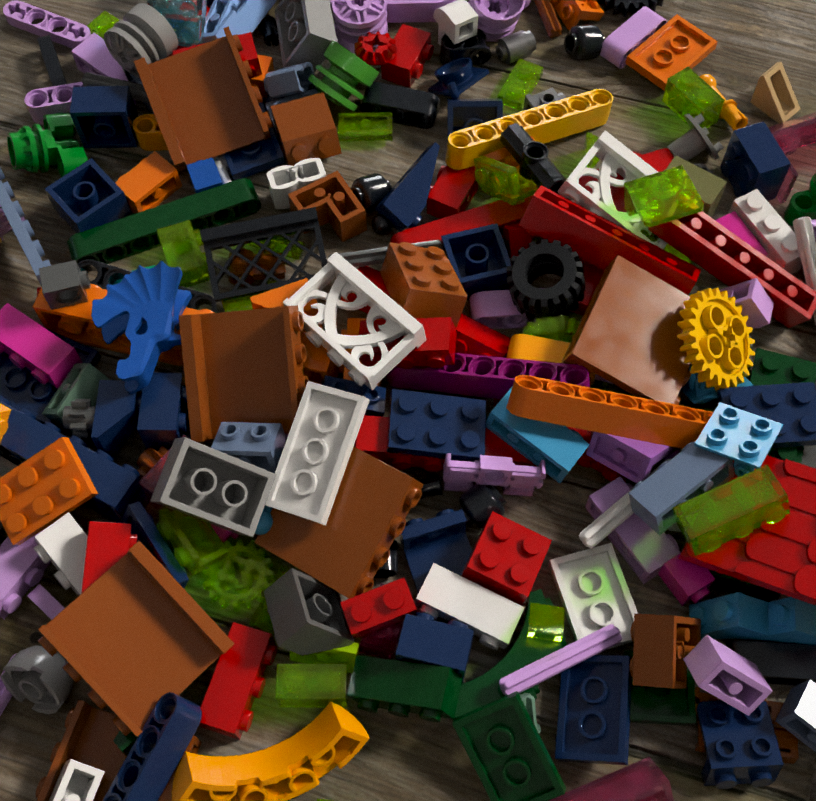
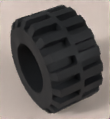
(542, 260)

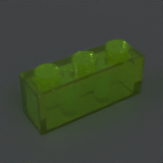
(732, 510)

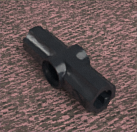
(532, 158)

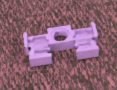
(493, 471)

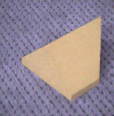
(775, 94)

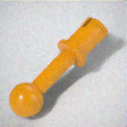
(729, 111)

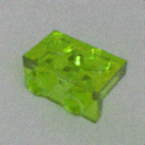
(193, 540)

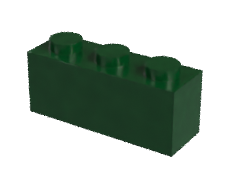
(404, 688)

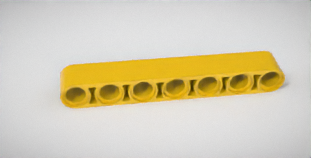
(543, 122)

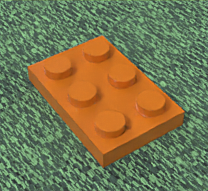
(671, 50)
(43, 490)

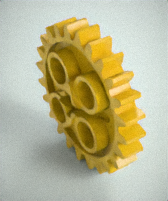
(716, 338)

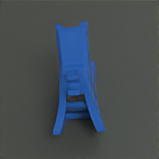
(148, 311)

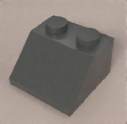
(306, 614)

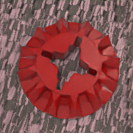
(383, 54)

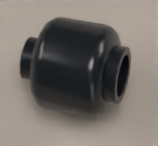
(584, 42)
(370, 190)
(479, 504)

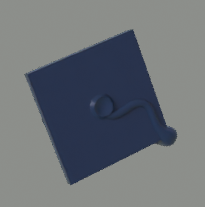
(456, 77)

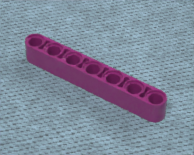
(483, 375)

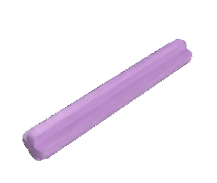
(560, 660)

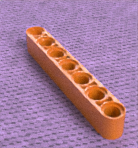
(606, 411)

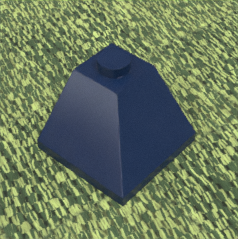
(114, 416)

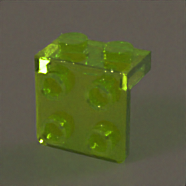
(502, 181)
(662, 197)

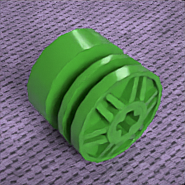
(343, 76)

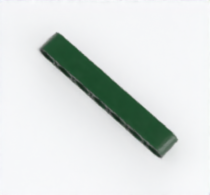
(139, 231)

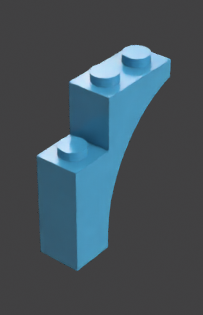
(754, 619)

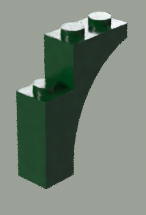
(524, 652)

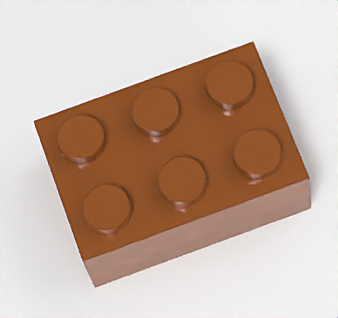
(423, 281)

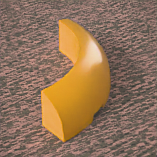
(277, 771)

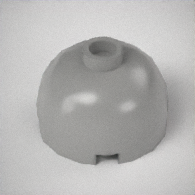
(38, 678)

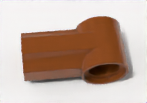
(266, 262)

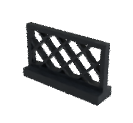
(253, 232)

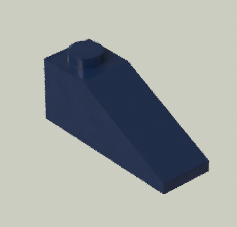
(411, 192)

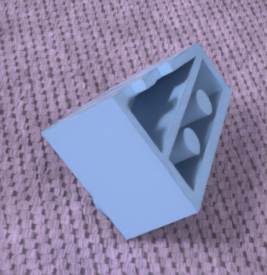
(239, 15)

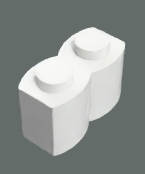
(289, 178)

